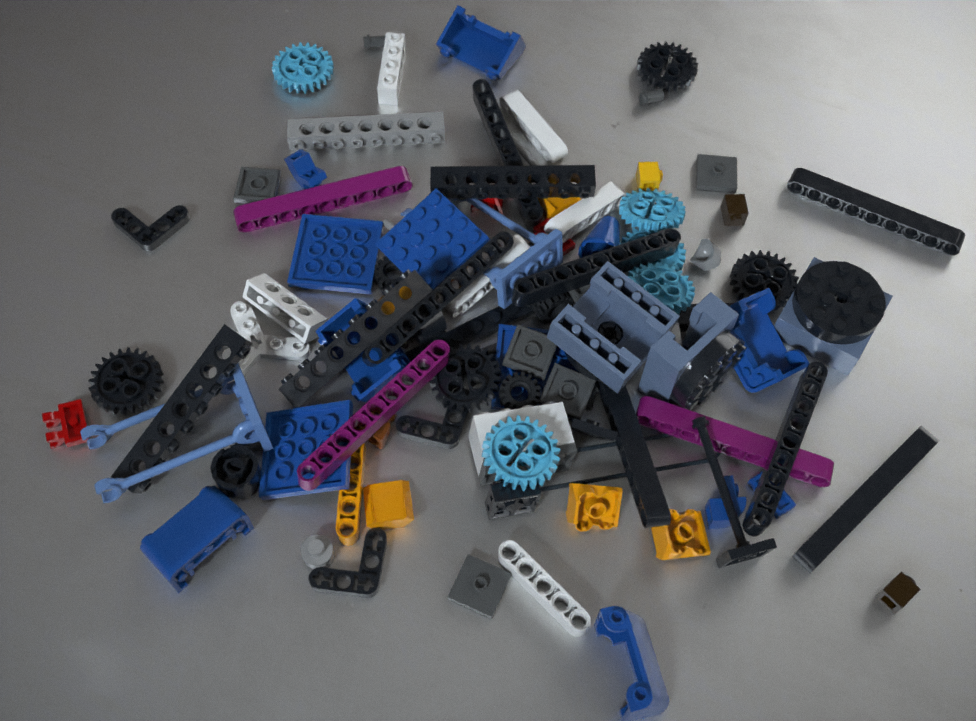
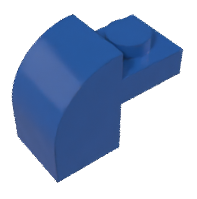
(304, 170)
(715, 510)

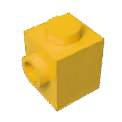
(648, 175)

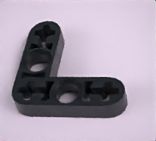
(148, 232)
(446, 428)
(364, 574)

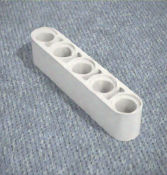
(533, 126)
(586, 211)
(482, 284)
(545, 599)

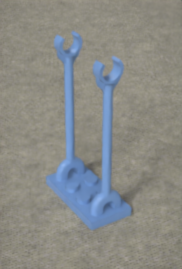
(543, 255)
(240, 435)

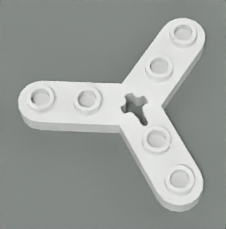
(269, 346)

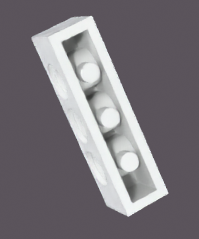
(391, 69)
(283, 307)

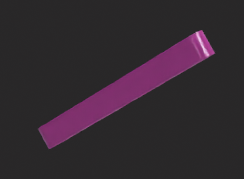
(322, 199)
(371, 422)
(730, 440)

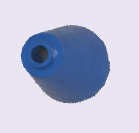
(602, 237)

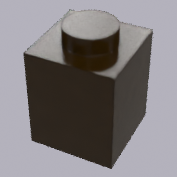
(734, 209)
(898, 592)

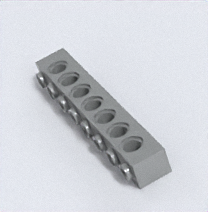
(365, 130)

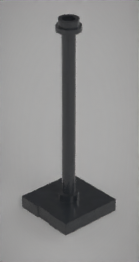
(744, 550)

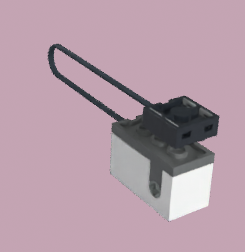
(508, 502)

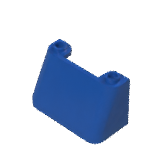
(480, 44)
(766, 356)
(366, 379)
(194, 535)
(648, 694)

